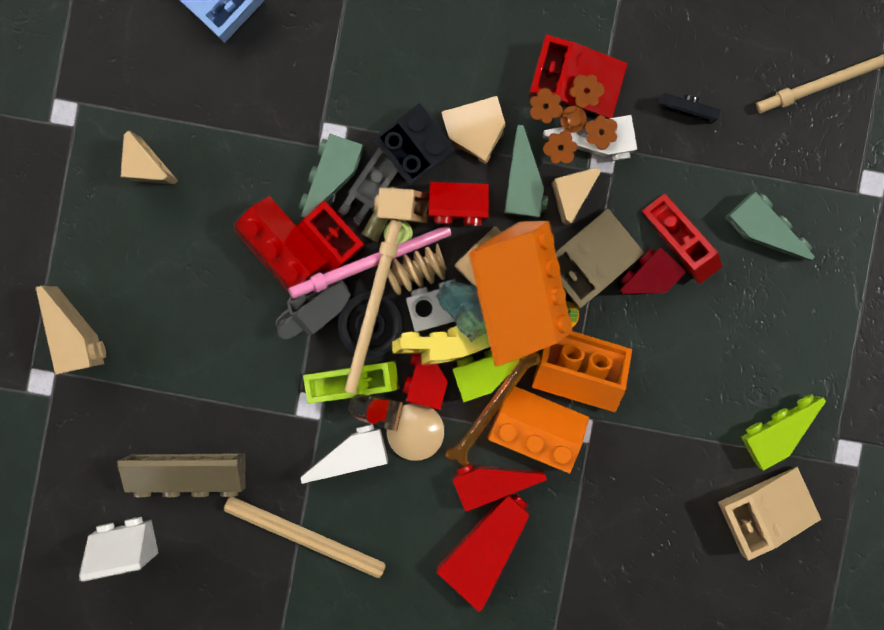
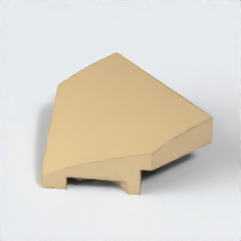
(475, 127)

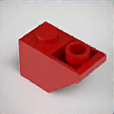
(427, 384)

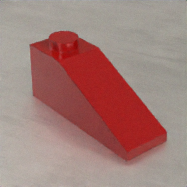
(683, 239)
(487, 483)

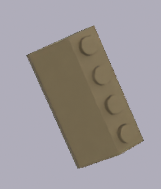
(183, 474)

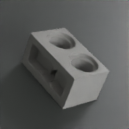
(438, 315)

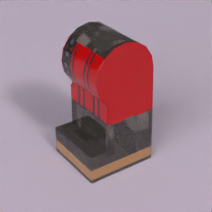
(376, 410)

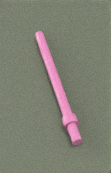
(320, 281)

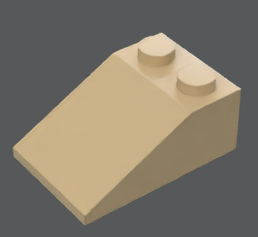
(69, 336)

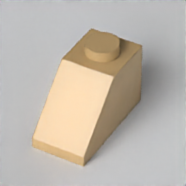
(402, 205)

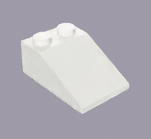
(118, 548)

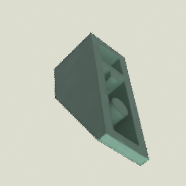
(525, 185)

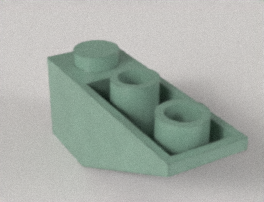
(336, 167)
(761, 225)

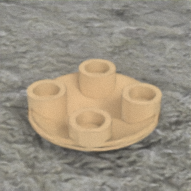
(418, 432)

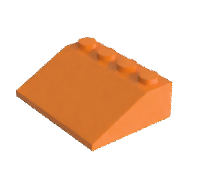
(521, 291)

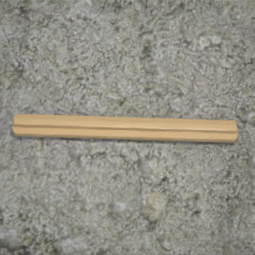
(304, 537)

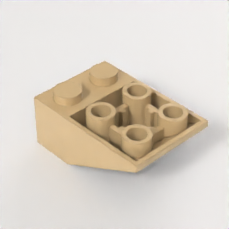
(769, 513)

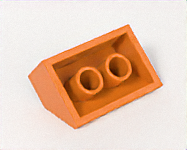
(584, 370)
(539, 429)

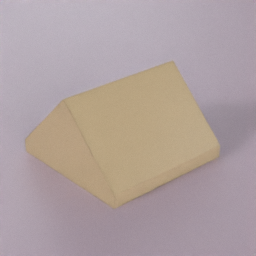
(142, 164)
(571, 192)

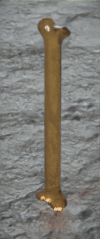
(460, 451)

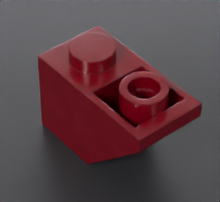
(655, 275)

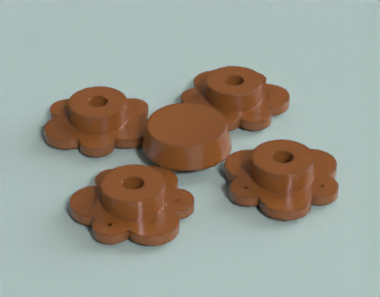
(573, 119)

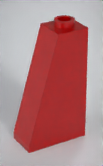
(482, 554)

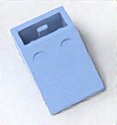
(222, 16)

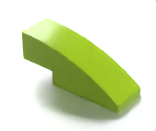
(331, 384)

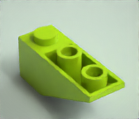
(480, 376)
(780, 436)

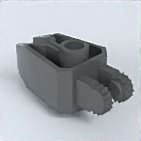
(312, 310)

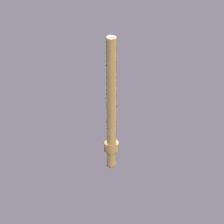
(787, 97)
(387, 250)

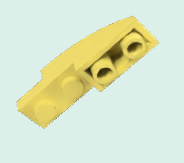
(439, 347)

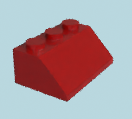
(279, 243)

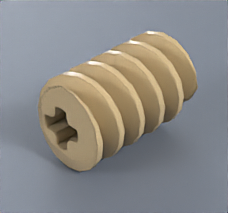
(416, 270)

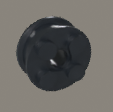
(389, 322)

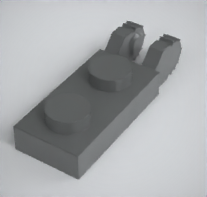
(376, 175)

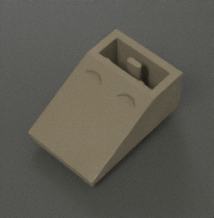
(595, 258)

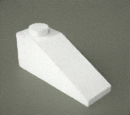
(619, 149)
(356, 453)

